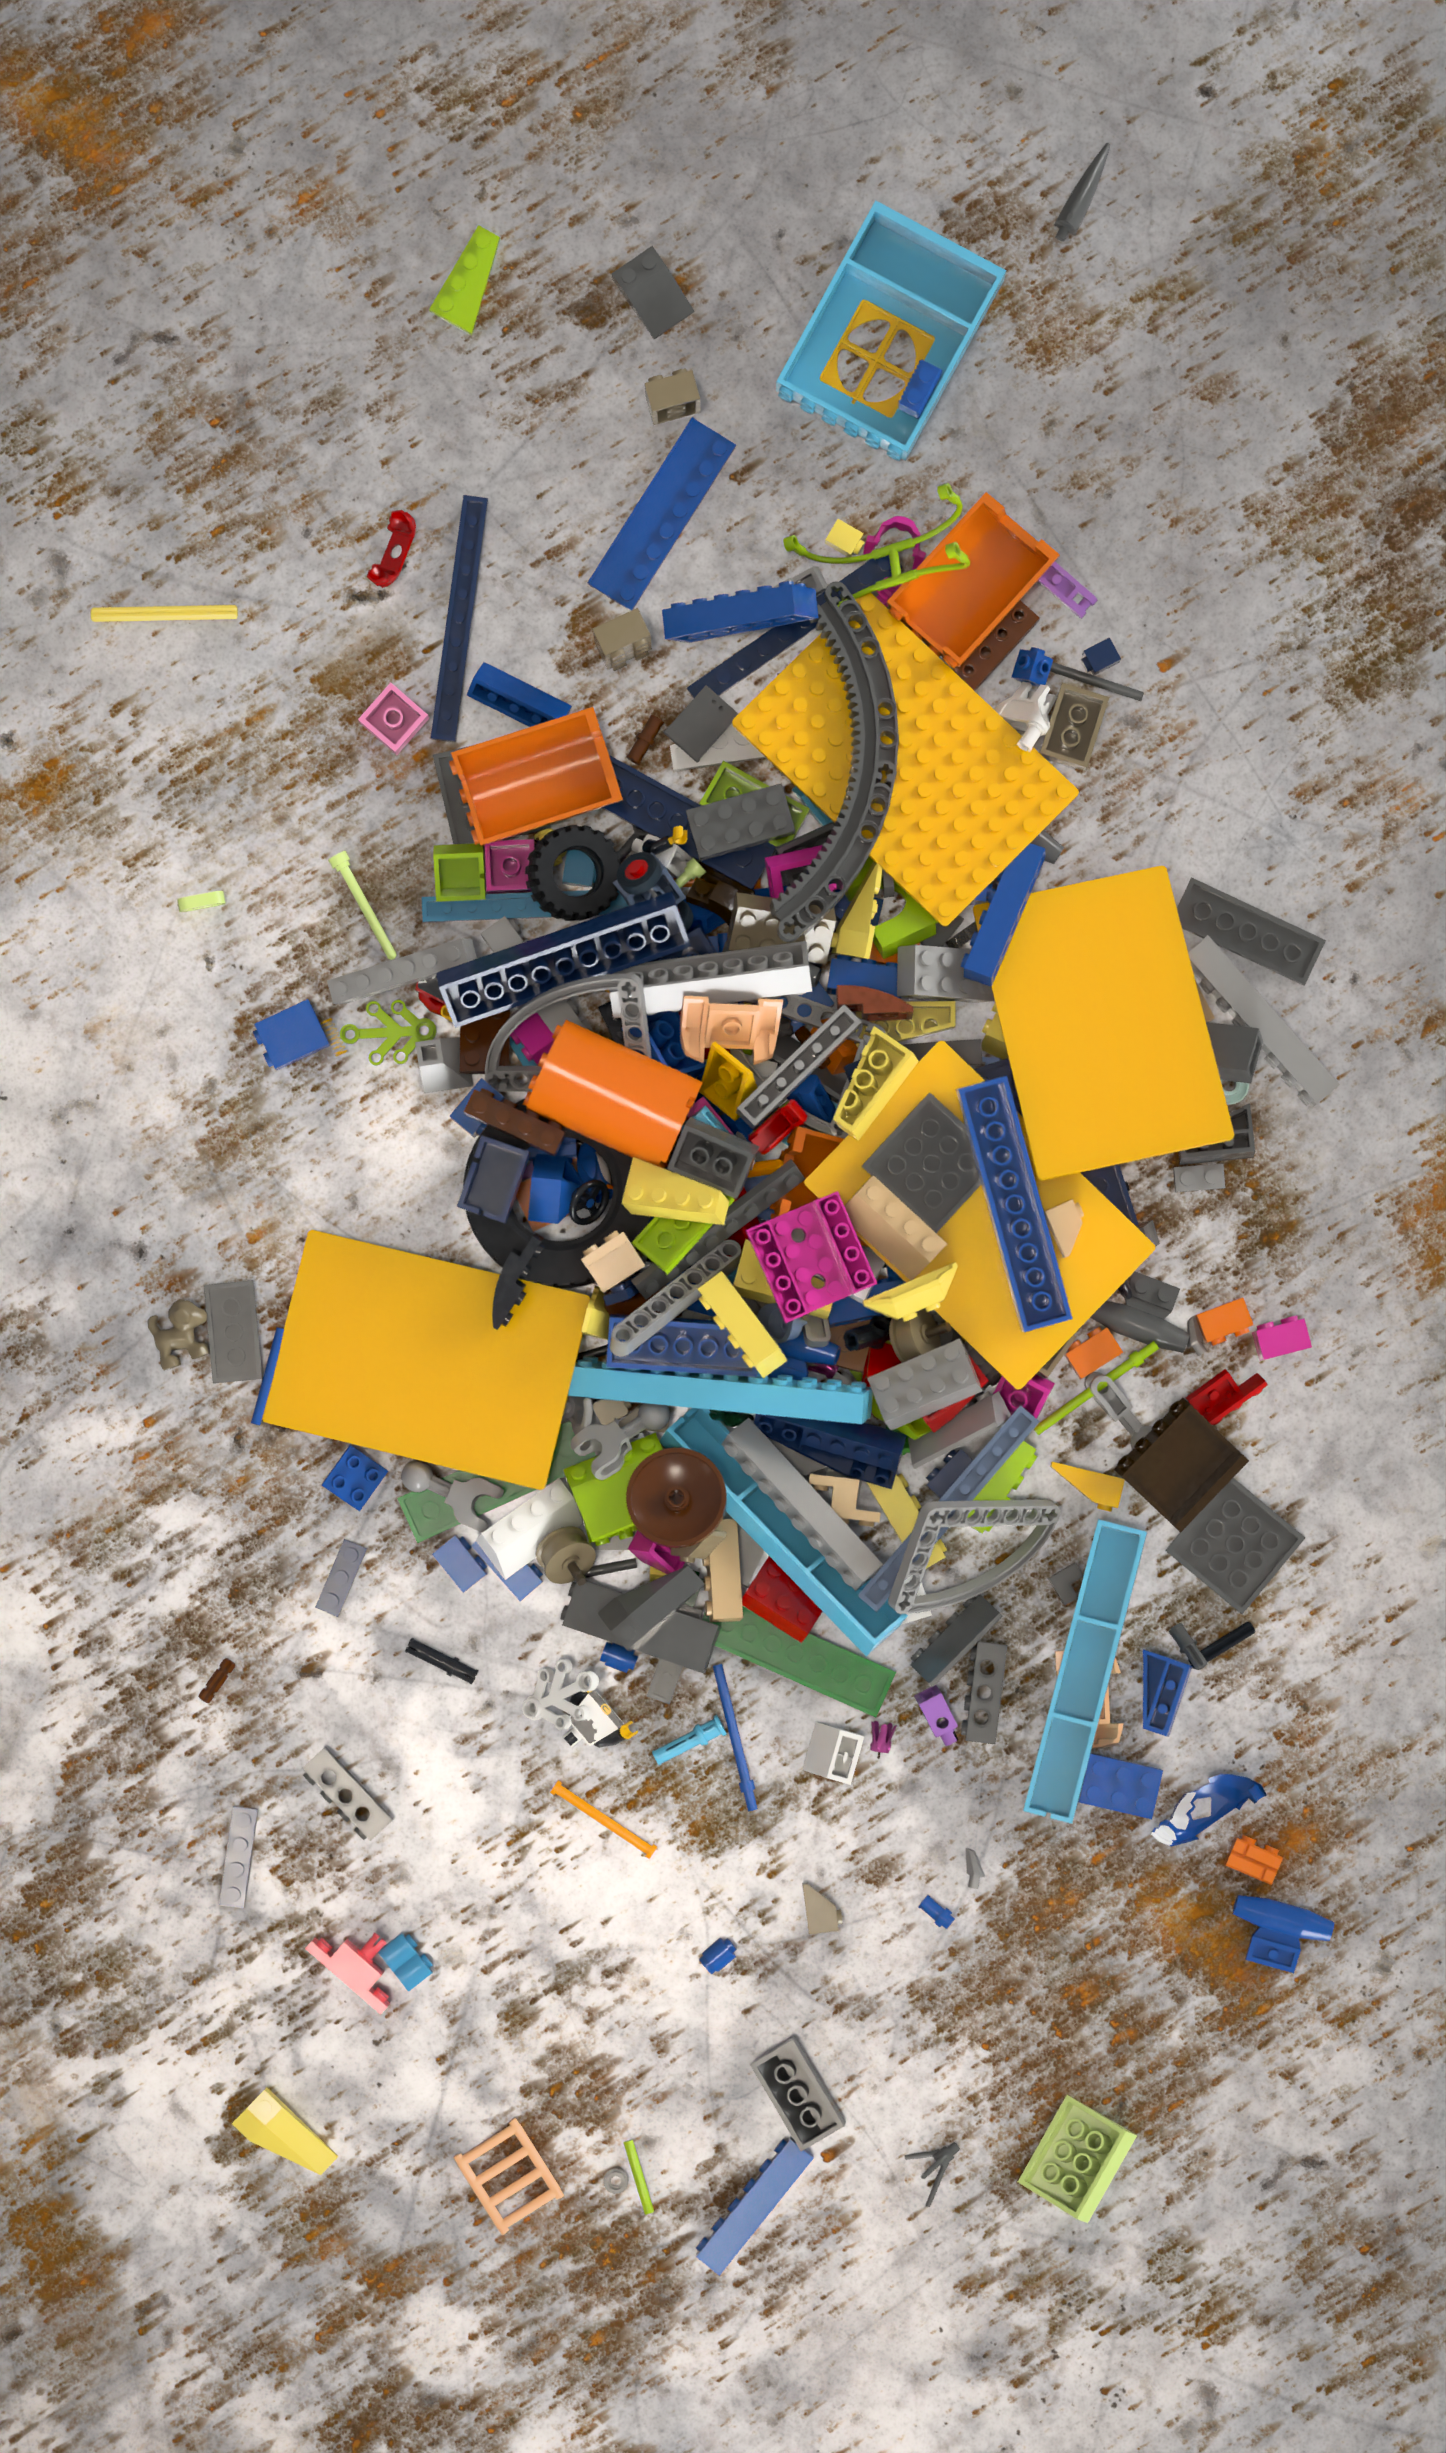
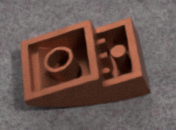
(873, 1003)

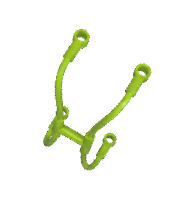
(952, 550)

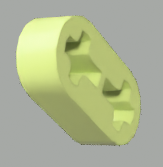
(201, 901)

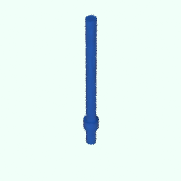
(746, 1785)

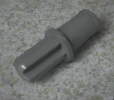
(1188, 1646)

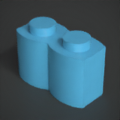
(406, 1961)

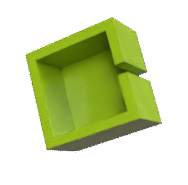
(459, 872)

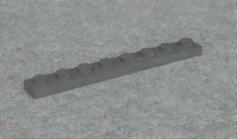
(737, 1216)

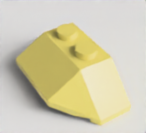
(914, 1295)

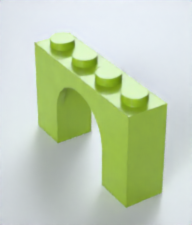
(906, 928)

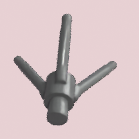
(942, 2158)

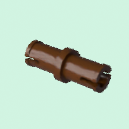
(645, 739)

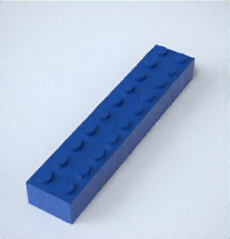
(1014, 1203)

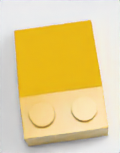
(726, 1081)

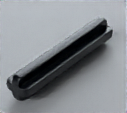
(1227, 1642)

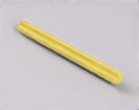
(157, 613)

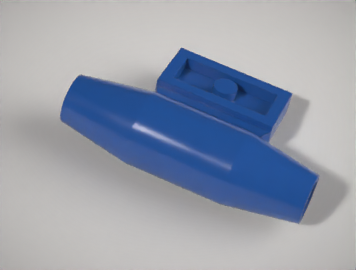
(799, 1353)
(1279, 1930)

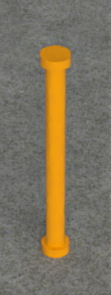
(603, 1819)

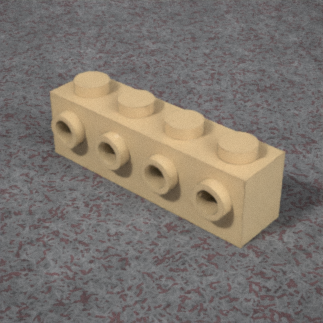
(724, 1577)

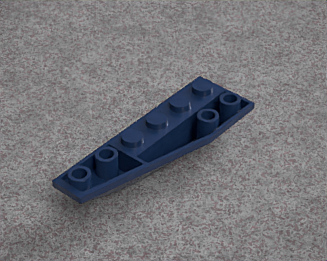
(847, 1448)

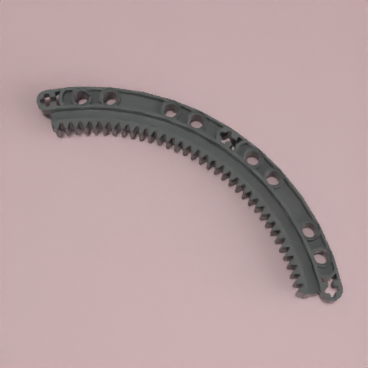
(868, 690)

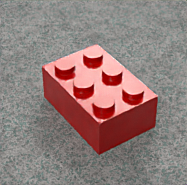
(781, 1601)

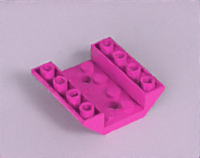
(827, 1250)

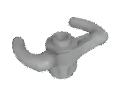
(579, 1412)

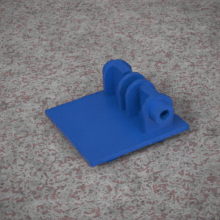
(354, 1477)

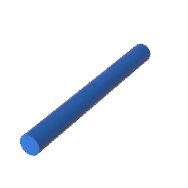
(267, 1378)

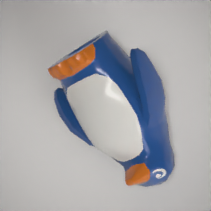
(593, 1166)

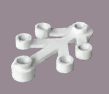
(557, 1695)

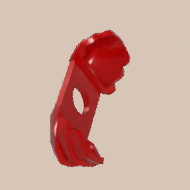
(403, 531)

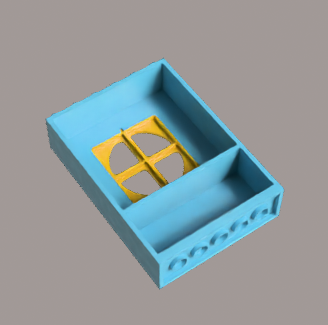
(915, 284)

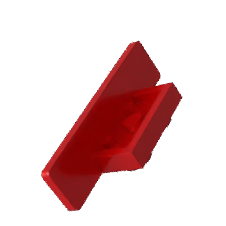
(1222, 1395)

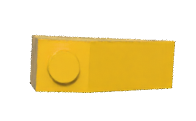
(1097, 1487)

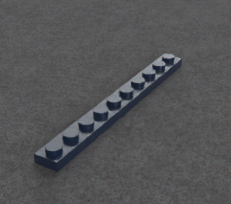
(459, 618)
(784, 636)

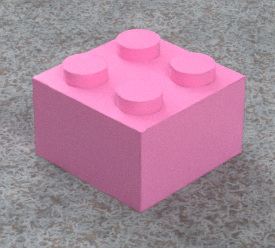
(393, 718)

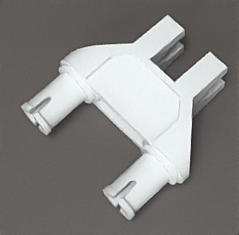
(1028, 712)

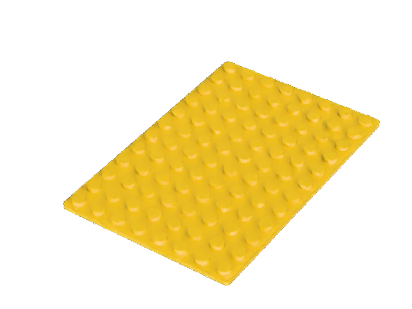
(961, 785)
(1107, 1026)
(979, 1294)
(409, 1361)

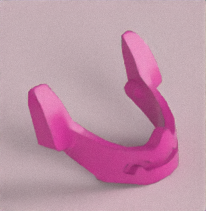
(902, 524)

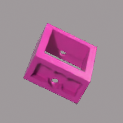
(786, 861)

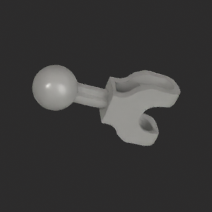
(1116, 1405)
(614, 1441)
(460, 1495)

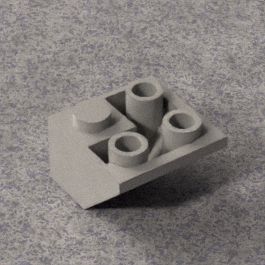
(441, 1065)

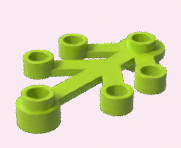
(392, 1032)

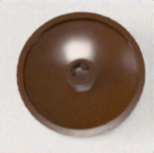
(676, 1497)

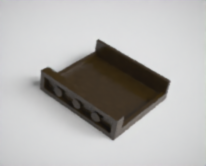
(1181, 1464)

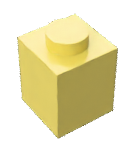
(845, 539)

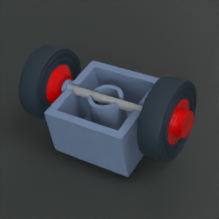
(644, 878)

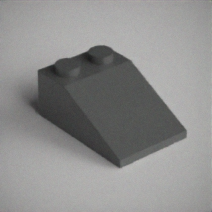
(652, 292)

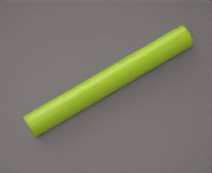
(638, 2177)

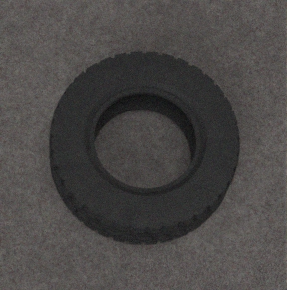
(559, 1261)

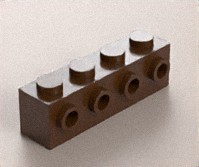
(997, 645)
(515, 1123)

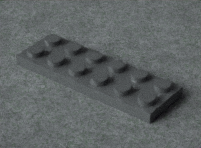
(1249, 931)

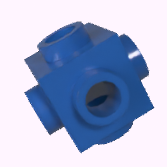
(1032, 667)

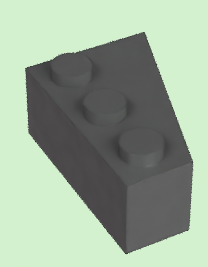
(1240, 1147)

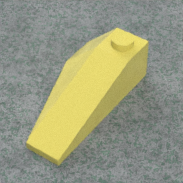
(854, 931)
(596, 1317)
(279, 2130)

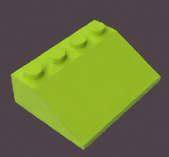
(604, 1501)

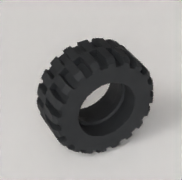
(542, 880)

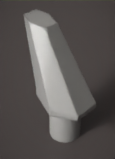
(1195, 1336)
(973, 1868)

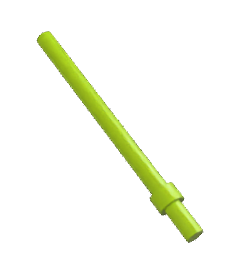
(1135, 1360)

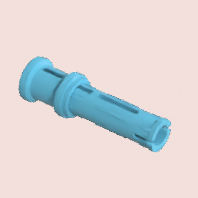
(700, 1735)

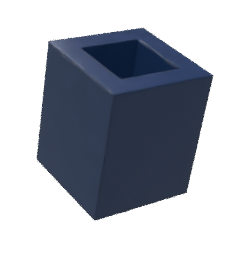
(1100, 657)

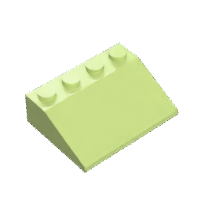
(1077, 2159)

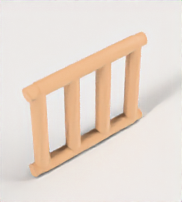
(490, 2202)

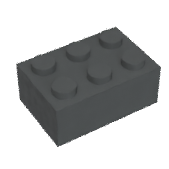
(713, 1157)

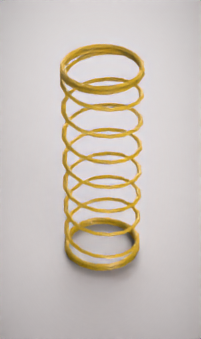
(339, 1052)

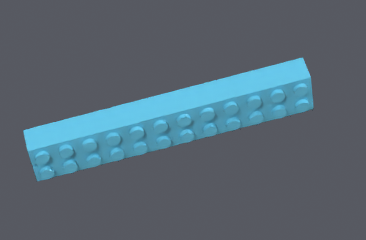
(725, 1392)
(781, 1540)
(1085, 1671)

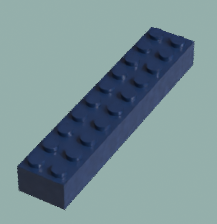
(570, 954)

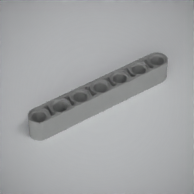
(669, 1306)

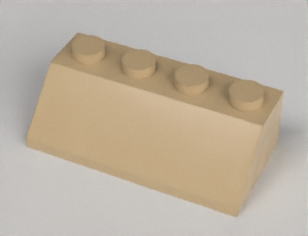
(893, 1228)

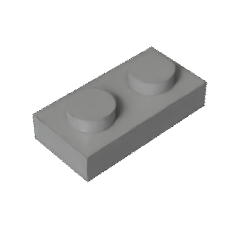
(1199, 1177)

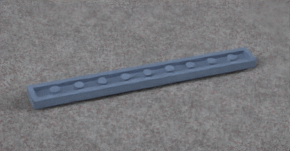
(963, 1489)

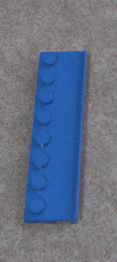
(661, 514)

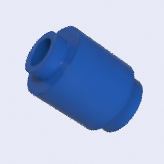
(618, 1657)
(718, 1955)

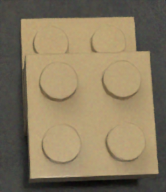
(612, 1261)
(844, 1498)

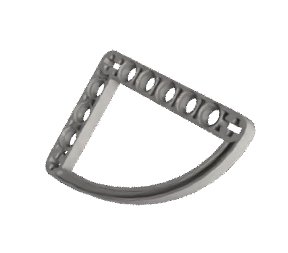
(559, 993)
(813, 1020)
(903, 1596)

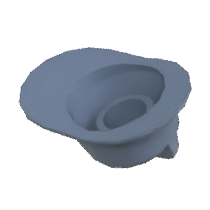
(774, 1324)

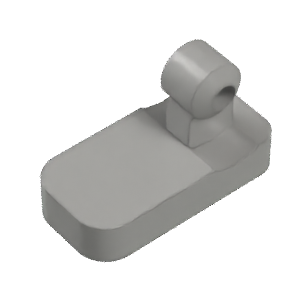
(816, 1331)

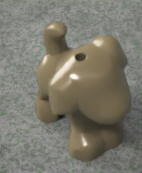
(185, 1318)

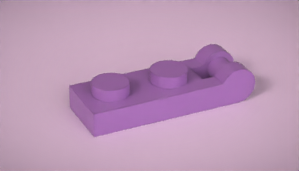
(1065, 588)

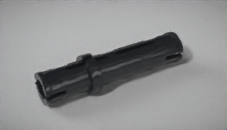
(442, 1661)

